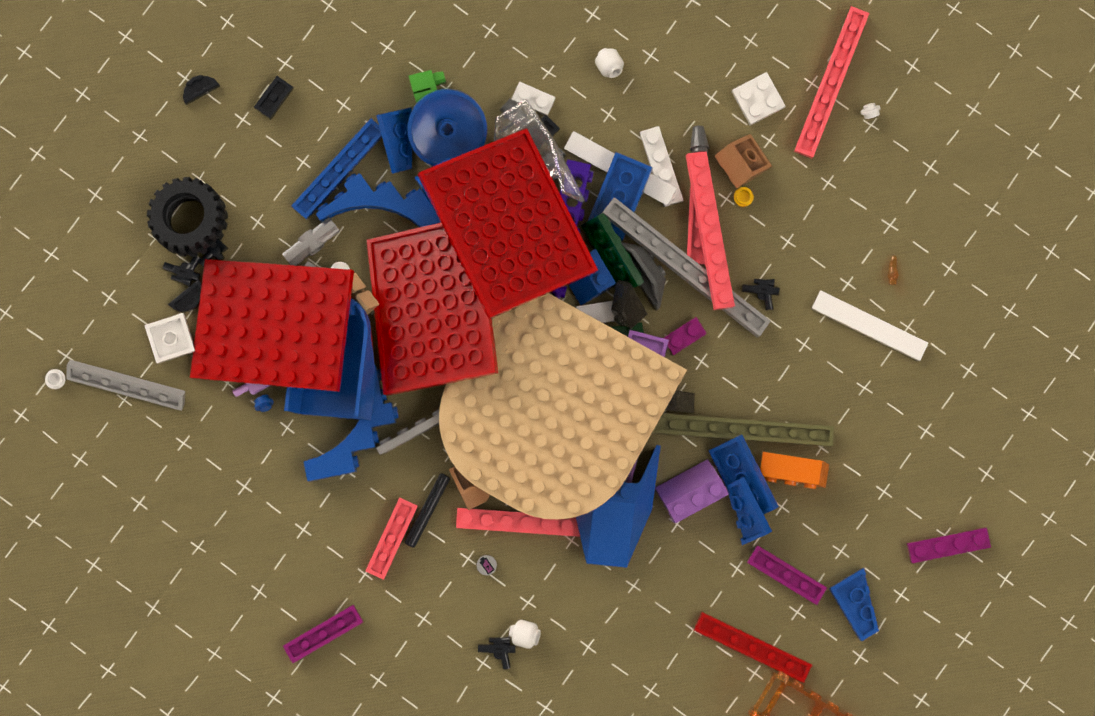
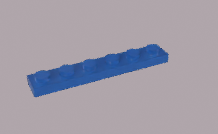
(338, 169)

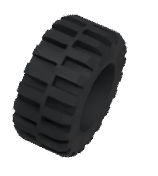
(169, 199)

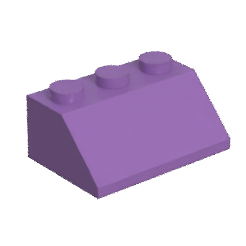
(691, 491)

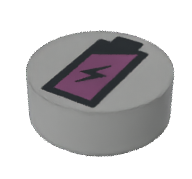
(486, 565)

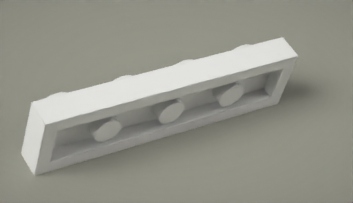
(660, 160)

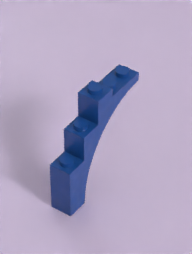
(386, 197)
(363, 437)

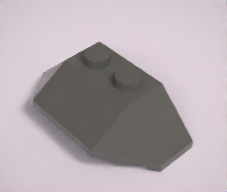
(651, 273)

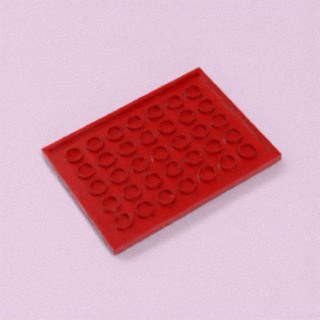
(507, 223)
(426, 313)
(272, 324)

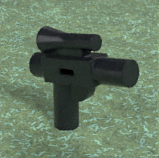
(214, 252)
(184, 272)
(764, 291)
(500, 649)

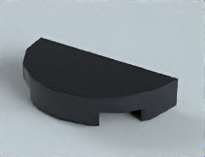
(198, 87)
(188, 299)

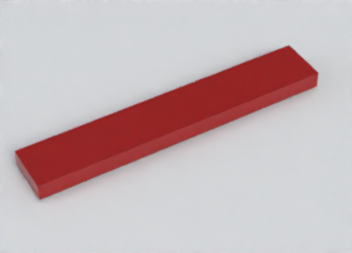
(752, 647)

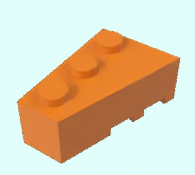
(794, 470)

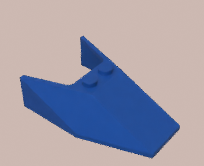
(615, 527)

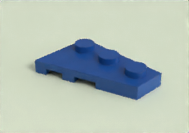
(395, 138)
(750, 517)
(855, 603)

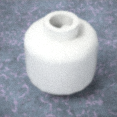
(609, 62)
(525, 634)

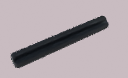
(427, 510)

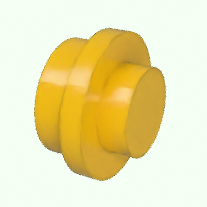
(743, 196)

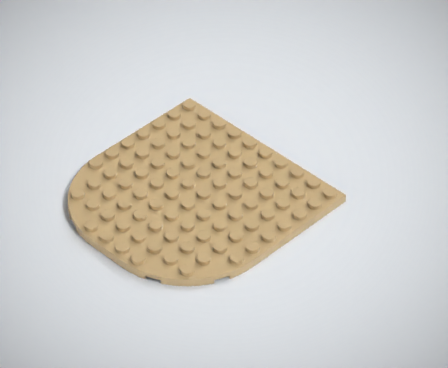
(560, 414)

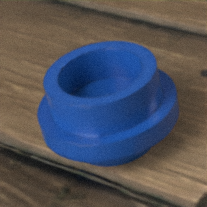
(263, 403)

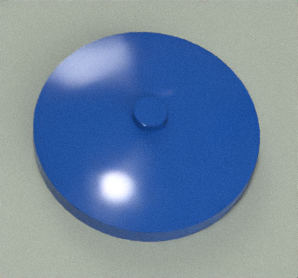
(446, 126)

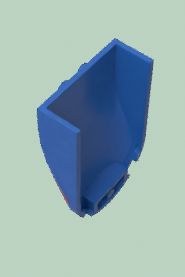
(357, 377)

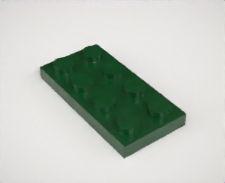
(611, 250)

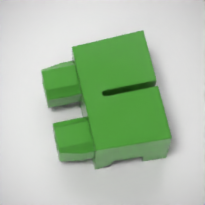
(425, 82)

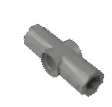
(311, 242)

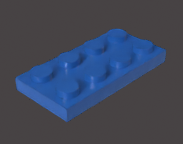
(625, 182)
(736, 461)

